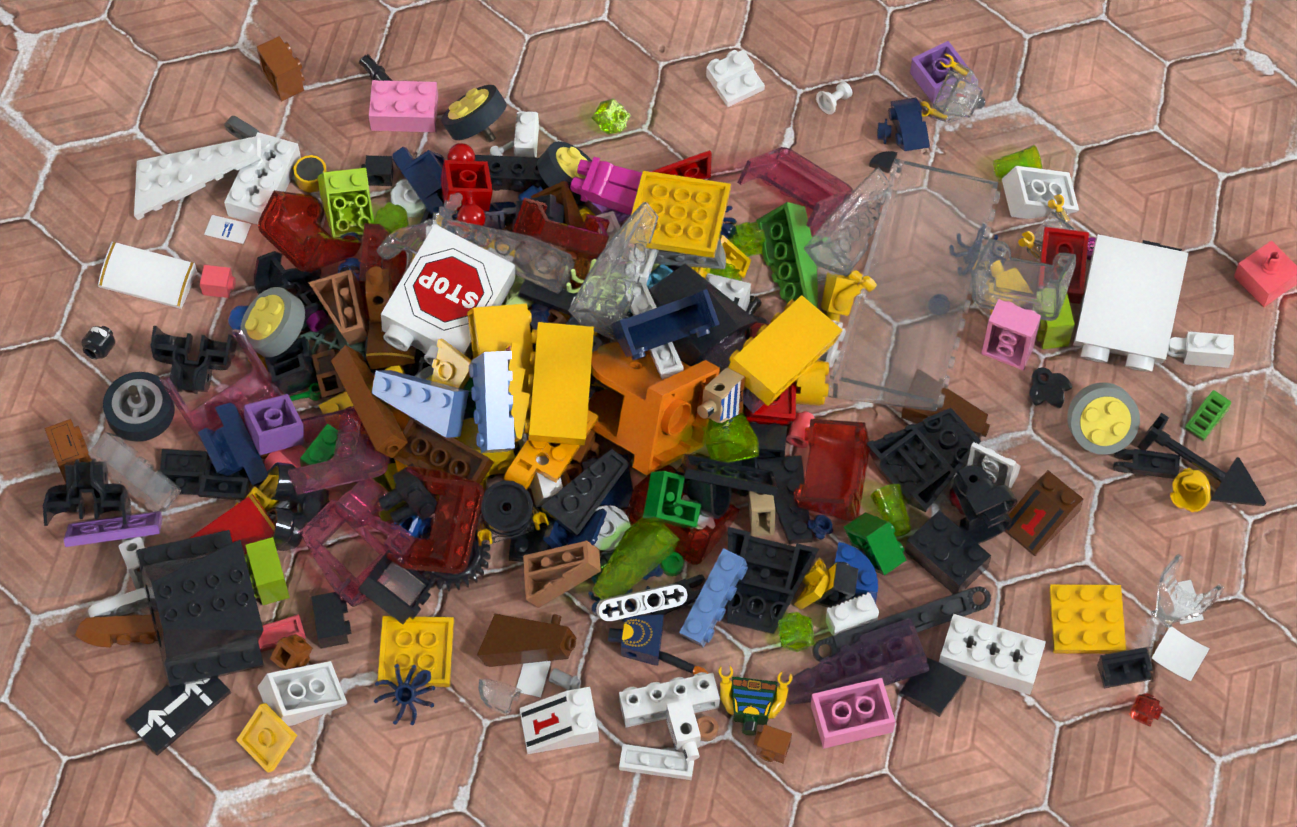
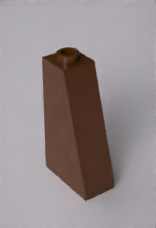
(970, 414)
(524, 641)

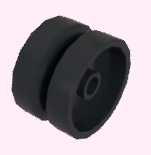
(506, 522)

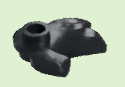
(1049, 390)

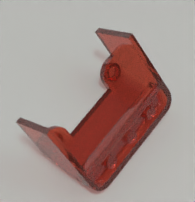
(452, 527)

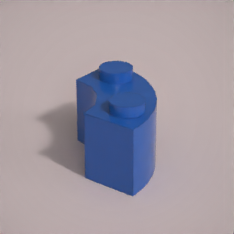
(867, 576)

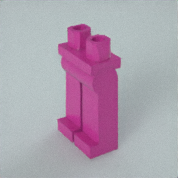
(607, 185)

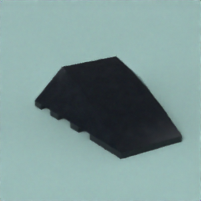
(731, 316)
(924, 456)
(769, 582)

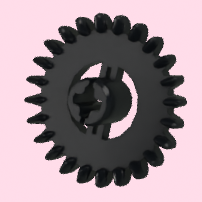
(477, 560)

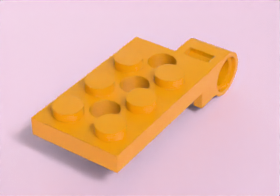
(525, 465)

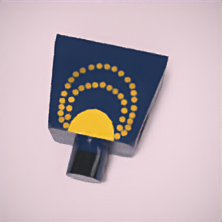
(640, 638)

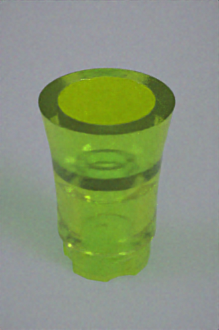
(1026, 158)
(892, 508)

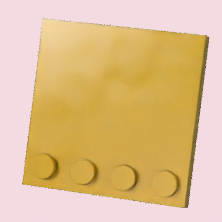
(688, 212)

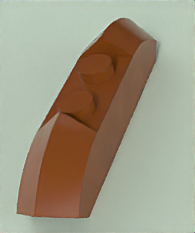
(117, 629)

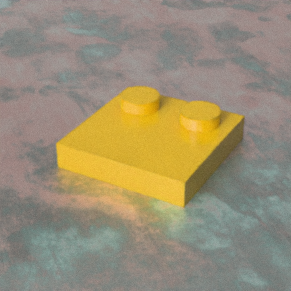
(266, 737)

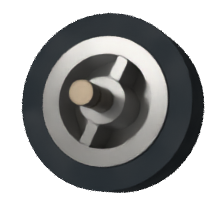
(138, 406)

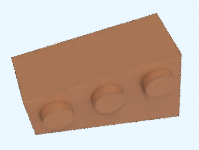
(344, 304)
(558, 570)

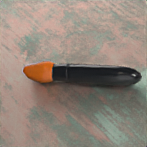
(679, 663)

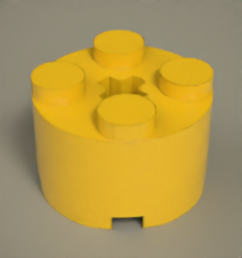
(811, 385)

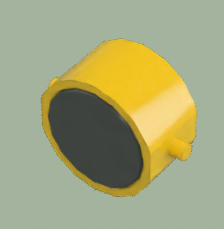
(306, 172)

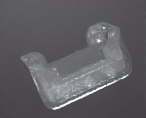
(1021, 281)

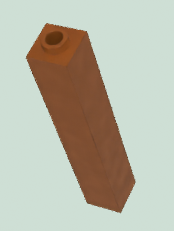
(373, 411)

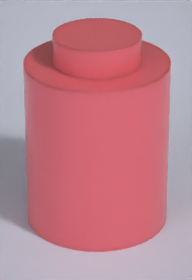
(796, 433)

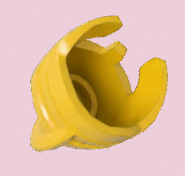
(1191, 490)

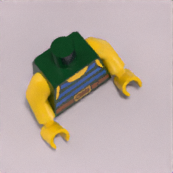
(752, 699)

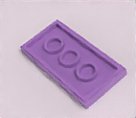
(112, 529)

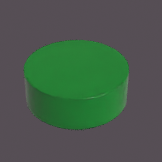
(673, 564)

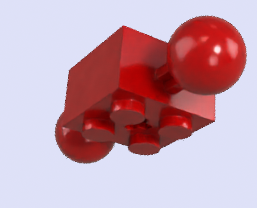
(469, 178)

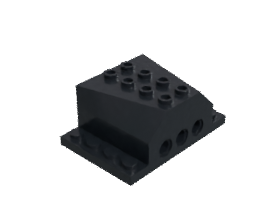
(202, 607)

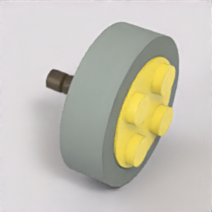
(273, 321)
(1103, 418)

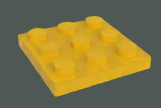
(1087, 619)
(417, 642)

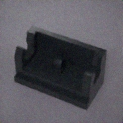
(1125, 667)

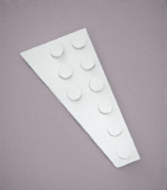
(184, 172)

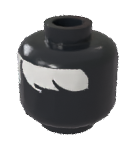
(98, 342)

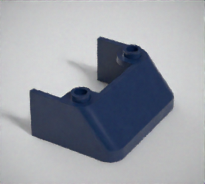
(665, 324)

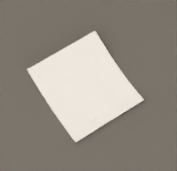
(1180, 654)

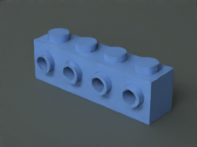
(713, 598)

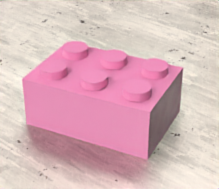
(403, 106)
(1011, 334)
(852, 713)

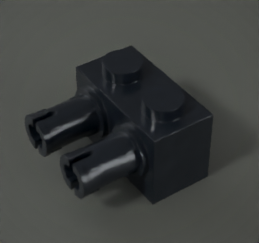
(414, 492)

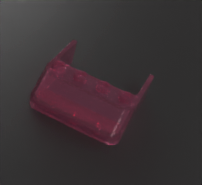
(798, 179)
(249, 389)
(353, 456)

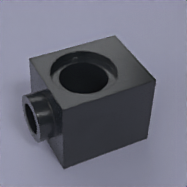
(379, 170)

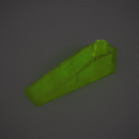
(731, 439)
(635, 556)

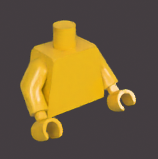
(841, 290)

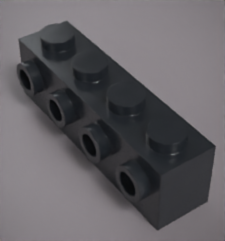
(513, 172)

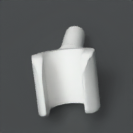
(497, 151)

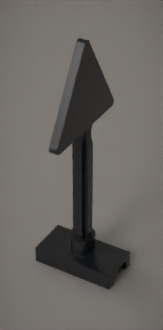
(1235, 485)

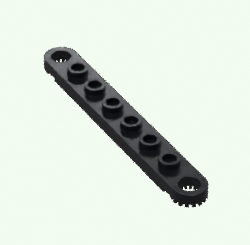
(923, 618)

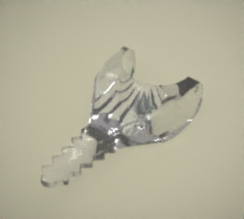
(412, 237)
(1173, 605)

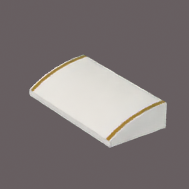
(147, 275)

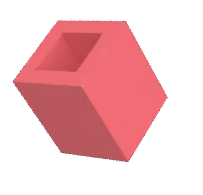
(217, 281)

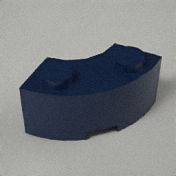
(910, 128)

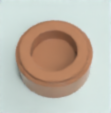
(708, 728)

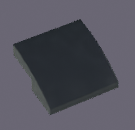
(184, 468)
(222, 486)
(933, 688)

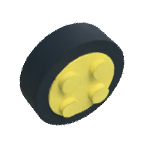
(474, 113)
(561, 164)

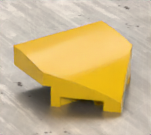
(816, 584)

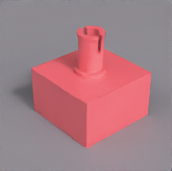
(1267, 273)

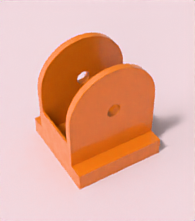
(646, 413)

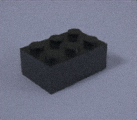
(948, 553)

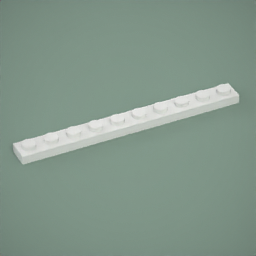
(664, 356)

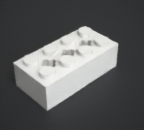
(259, 179)
(995, 668)

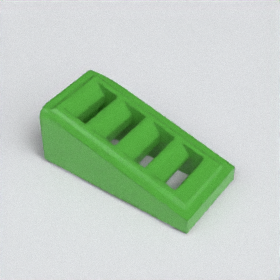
(1217, 404)

